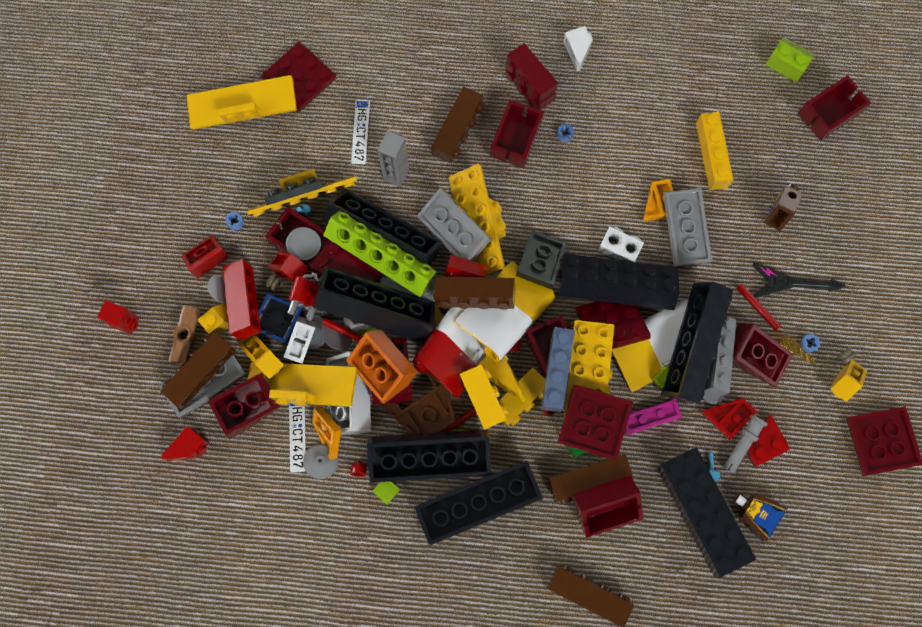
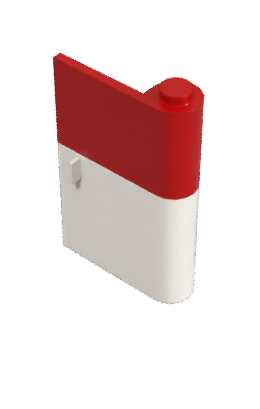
(449, 353)

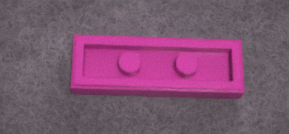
(653, 416)

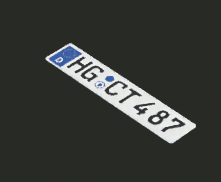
(360, 132)
(297, 437)

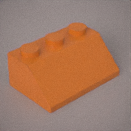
(381, 365)

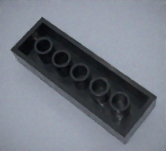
(390, 227)
(619, 281)
(374, 305)
(697, 342)
(429, 456)
(478, 503)
(706, 513)

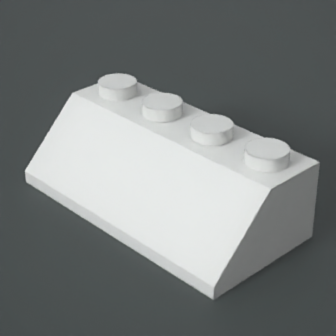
(355, 418)

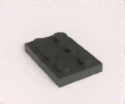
(292, 190)
(541, 259)

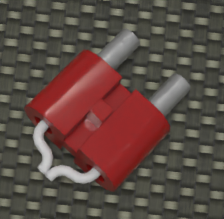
(303, 292)

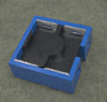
(276, 320)

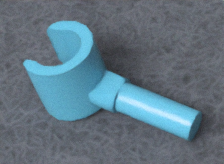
(304, 209)
(715, 474)

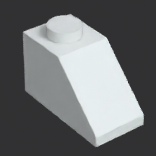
(578, 45)

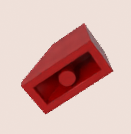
(186, 446)

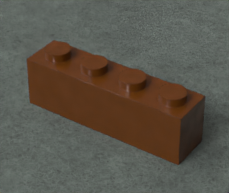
(457, 125)
(475, 292)
(197, 371)
(587, 477)
(589, 596)

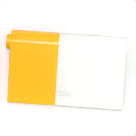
(503, 328)
(644, 359)

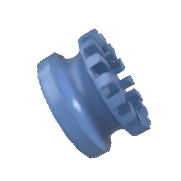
(567, 138)
(236, 226)
(815, 341)

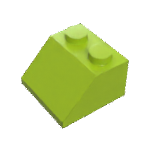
(790, 59)

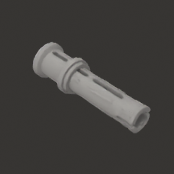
(749, 434)

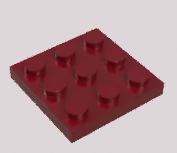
(308, 74)
(627, 321)
(595, 422)
(884, 441)

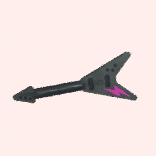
(778, 282)

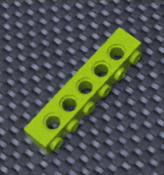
(379, 253)

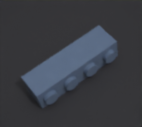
(557, 369)

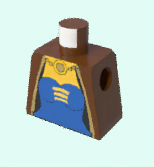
(788, 201)
(759, 514)

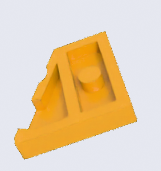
(655, 203)
(328, 431)

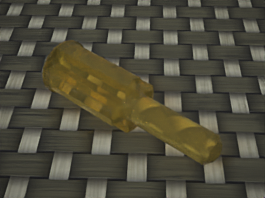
(794, 348)

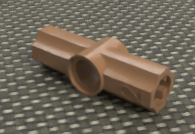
(187, 323)

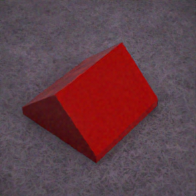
(204, 257)

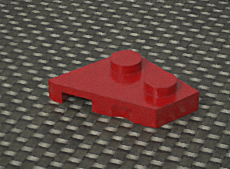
(730, 416)
(769, 445)

